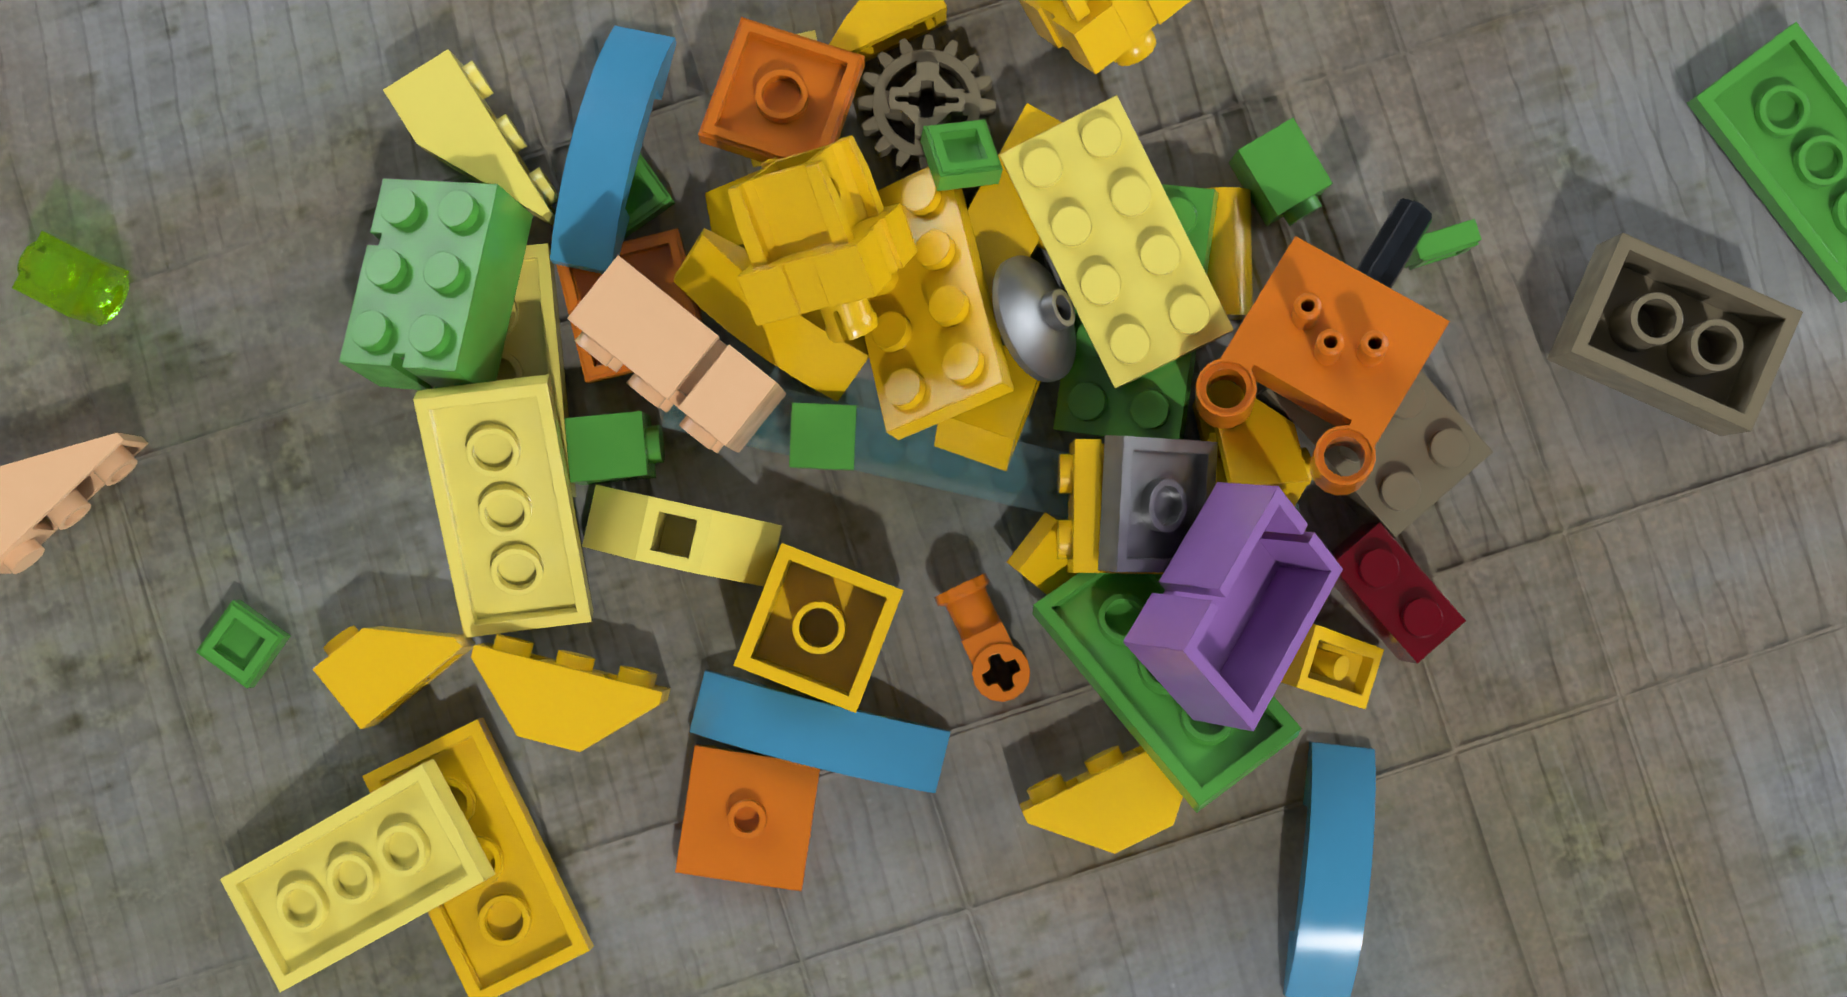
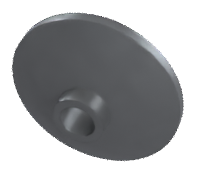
(1034, 318)

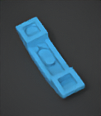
(607, 147)
(819, 733)
(1334, 871)

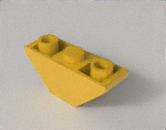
(563, 697)
(1110, 804)

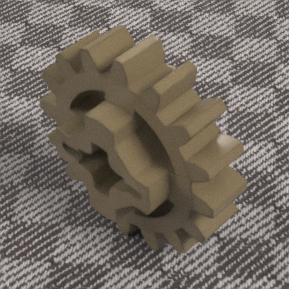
(902, 103)

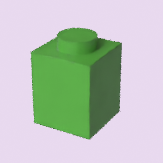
(1281, 174)
(613, 447)

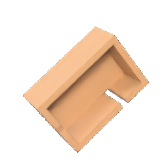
(674, 358)

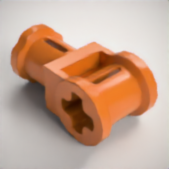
(984, 636)

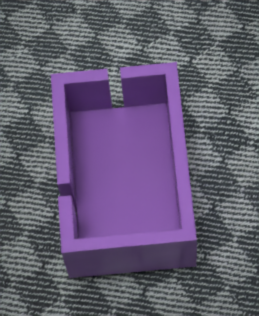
(1234, 605)

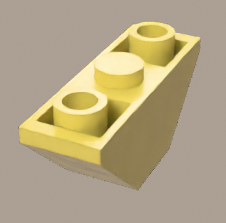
(681, 536)

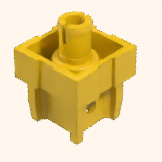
(1101, 29)
(818, 239)

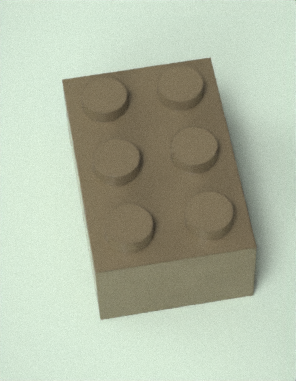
(1675, 335)
(1417, 457)

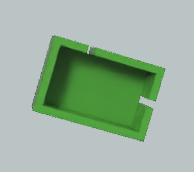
(436, 284)

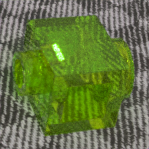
(72, 280)

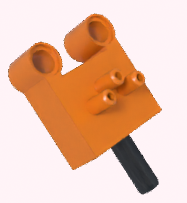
(1333, 343)

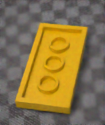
(936, 324)
(523, 914)

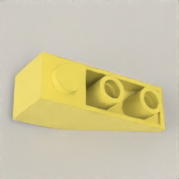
(454, 124)

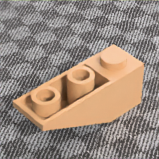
(54, 493)

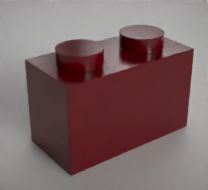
(1393, 594)

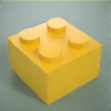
(818, 627)

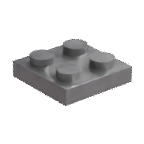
(1151, 499)

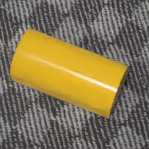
(1232, 252)

